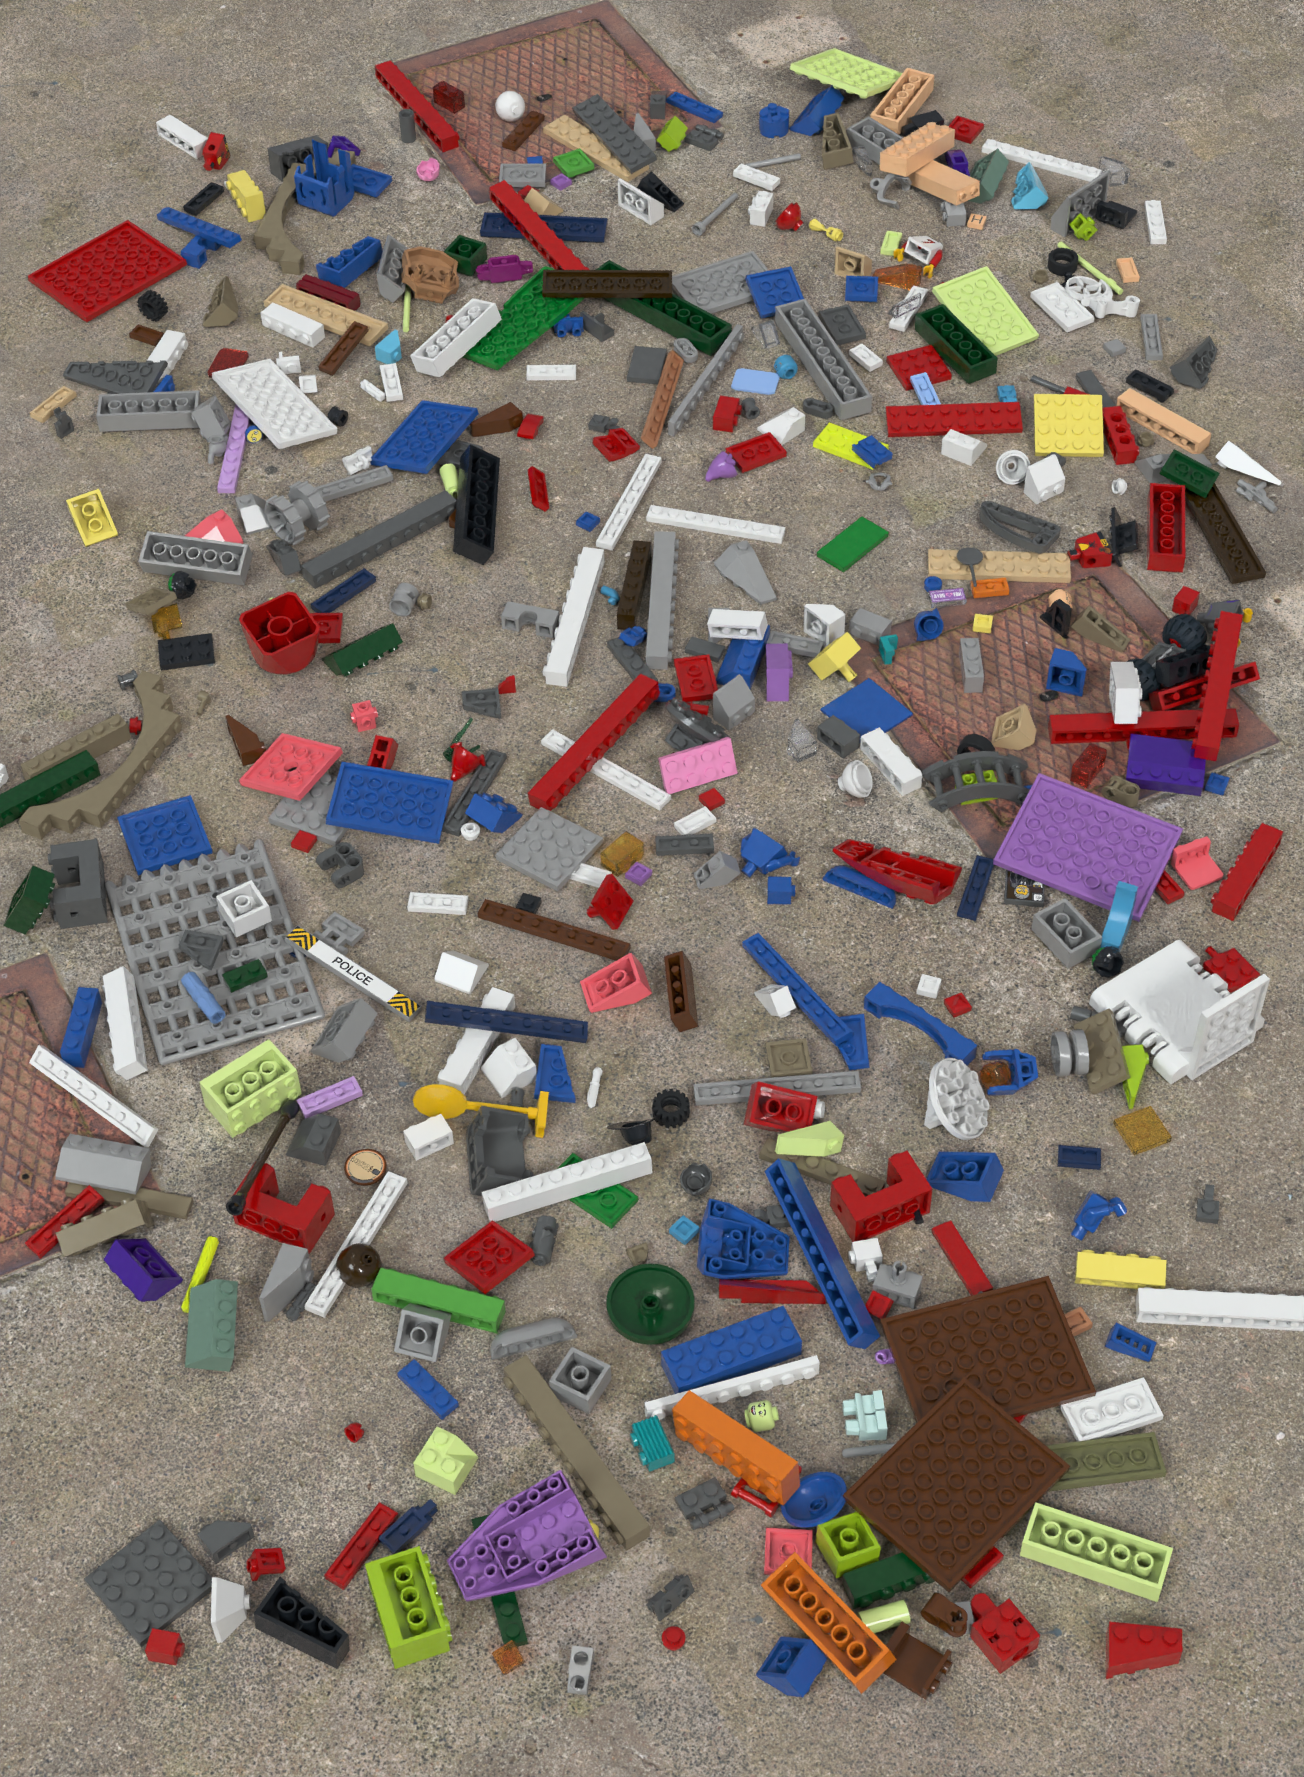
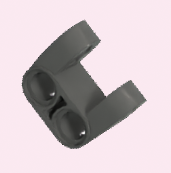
(347, 858)

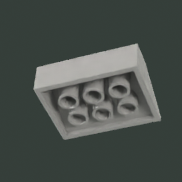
(1081, 201)

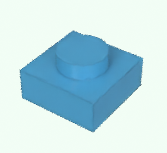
(684, 1230)

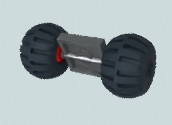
(1179, 635)

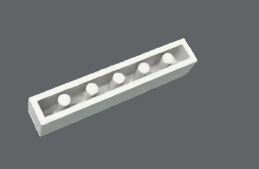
(124, 1023)
(474, 1045)

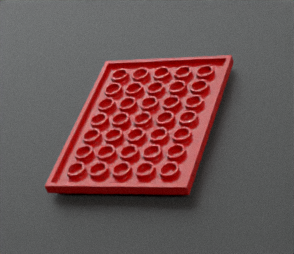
(107, 270)

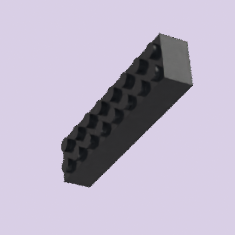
(476, 505)

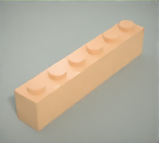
(1164, 422)

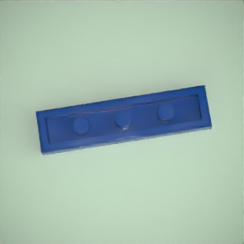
(694, 107)

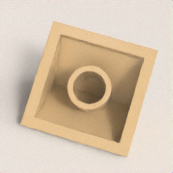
(542, 204)

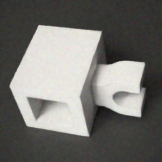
(866, 1256)

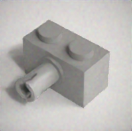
(898, 1284)

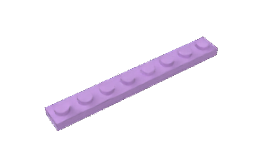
(234, 452)

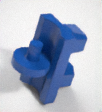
(569, 325)

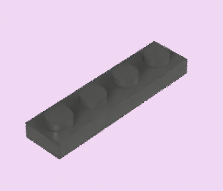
(629, 659)

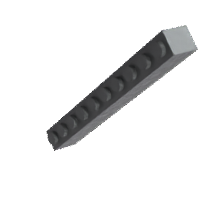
(379, 539)

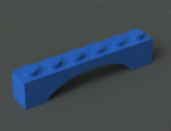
(887, 1003)

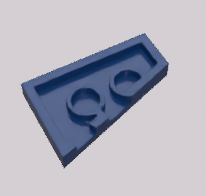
(855, 1048)
(553, 1075)

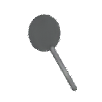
(970, 557)

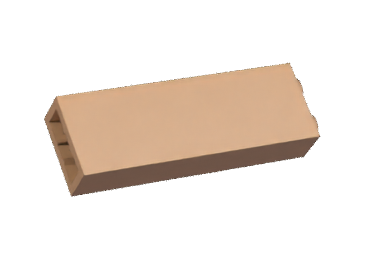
(945, 183)

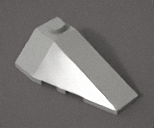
(744, 569)

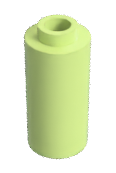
(450, 479)
(885, 1616)

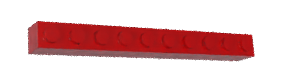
(410, 98)
(533, 228)
(1217, 687)
(1101, 726)
(594, 743)

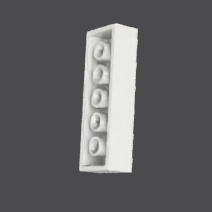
(456, 337)

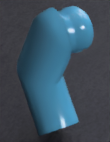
(613, 594)

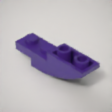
(957, 160)

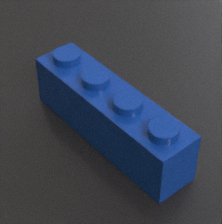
(81, 1027)

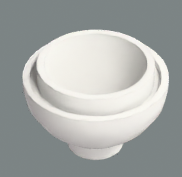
(1018, 472)
(856, 779)

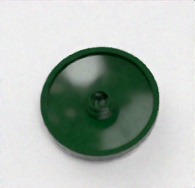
(650, 1304)

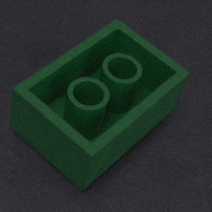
(30, 900)

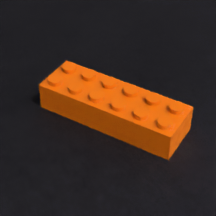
(736, 1448)
(828, 1622)

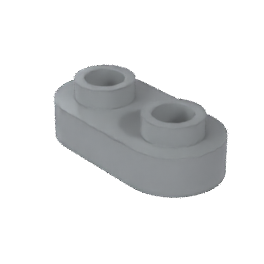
(685, 350)

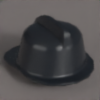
(634, 1131)

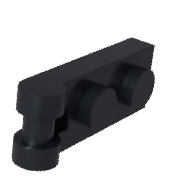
(1150, 385)

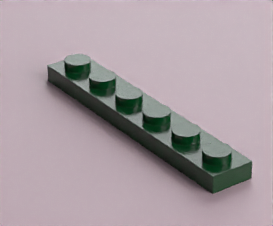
(506, 1609)

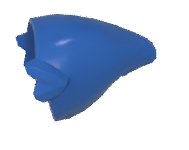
(928, 625)

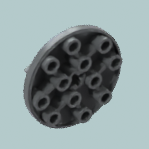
(691, 727)

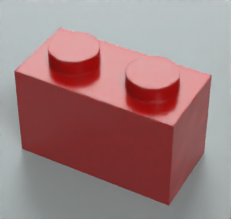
(726, 413)

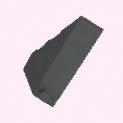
(1195, 364)

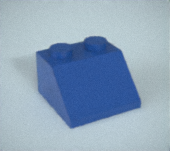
(1066, 673)
(792, 1666)

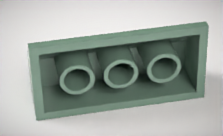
(989, 173)
(211, 1325)

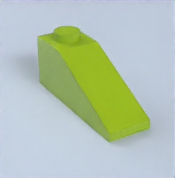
(1136, 1062)

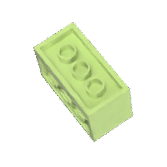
(250, 1088)

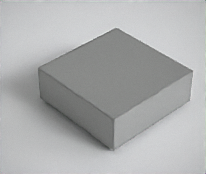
(1114, 347)

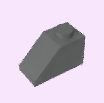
(224, 1538)

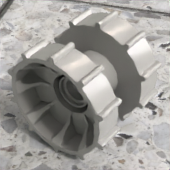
(304, 508)

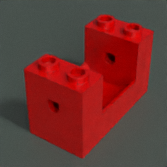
(884, 1209)
(282, 1221)

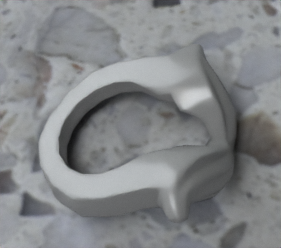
(884, 484)

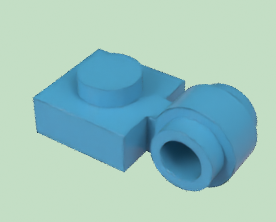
(1006, 393)

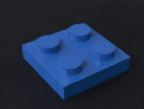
(861, 288)

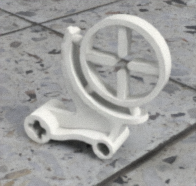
(1101, 303)

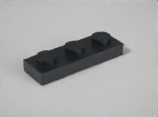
(203, 198)

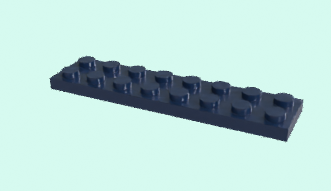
(565, 227)

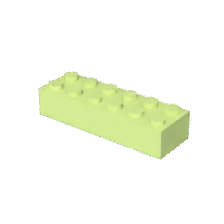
(1096, 1552)

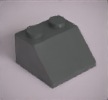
(315, 1139)

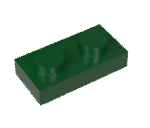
(244, 975)

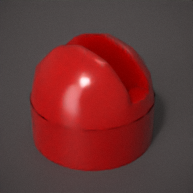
(354, 1432)

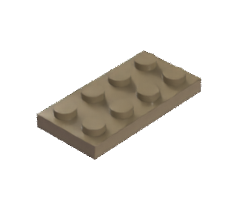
(1105, 1049)

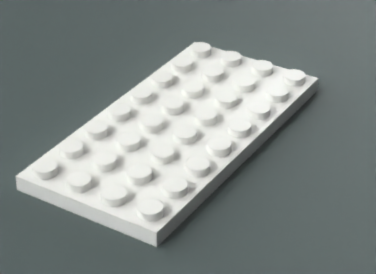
(274, 403)

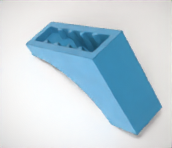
(1120, 915)

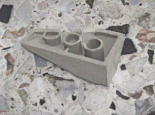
(1152, 465)

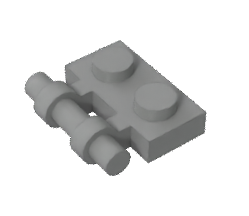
(341, 928)

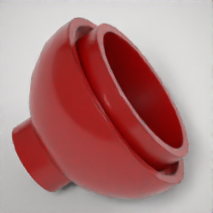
(790, 218)

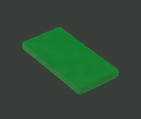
(852, 544)
(606, 1204)

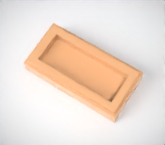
(1127, 270)

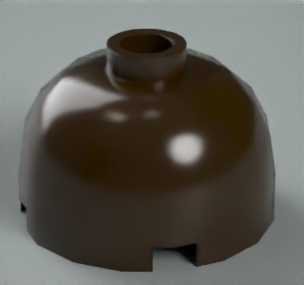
(358, 1265)

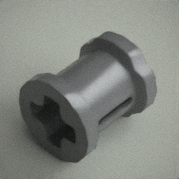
(751, 410)
(127, 679)

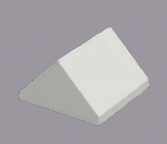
(460, 971)

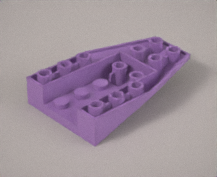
(527, 1542)

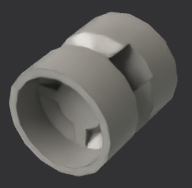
(403, 599)

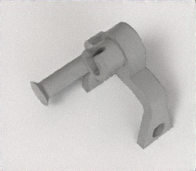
(881, 185)

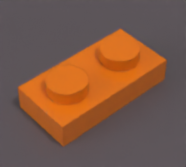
(990, 588)

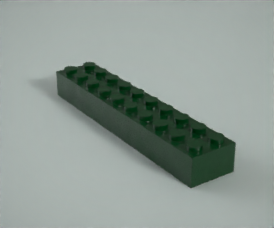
(676, 317)

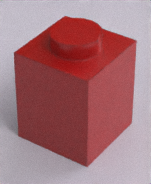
(1185, 601)
(164, 1647)

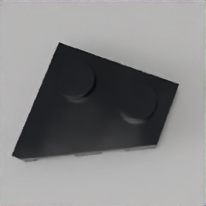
(1058, 617)

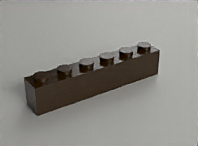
(634, 585)

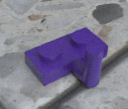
(342, 143)

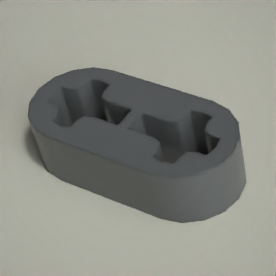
(817, 408)

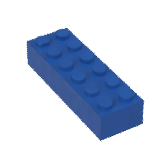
(732, 1351)

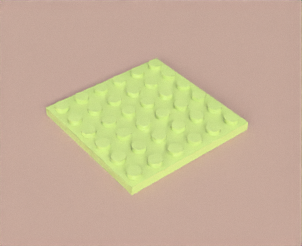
(847, 72)

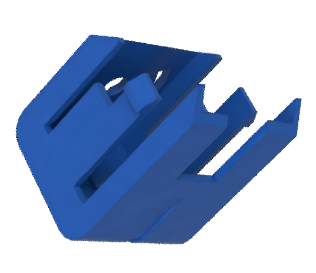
(333, 184)

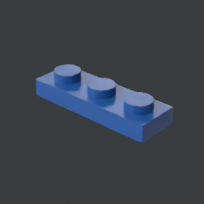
(428, 1389)

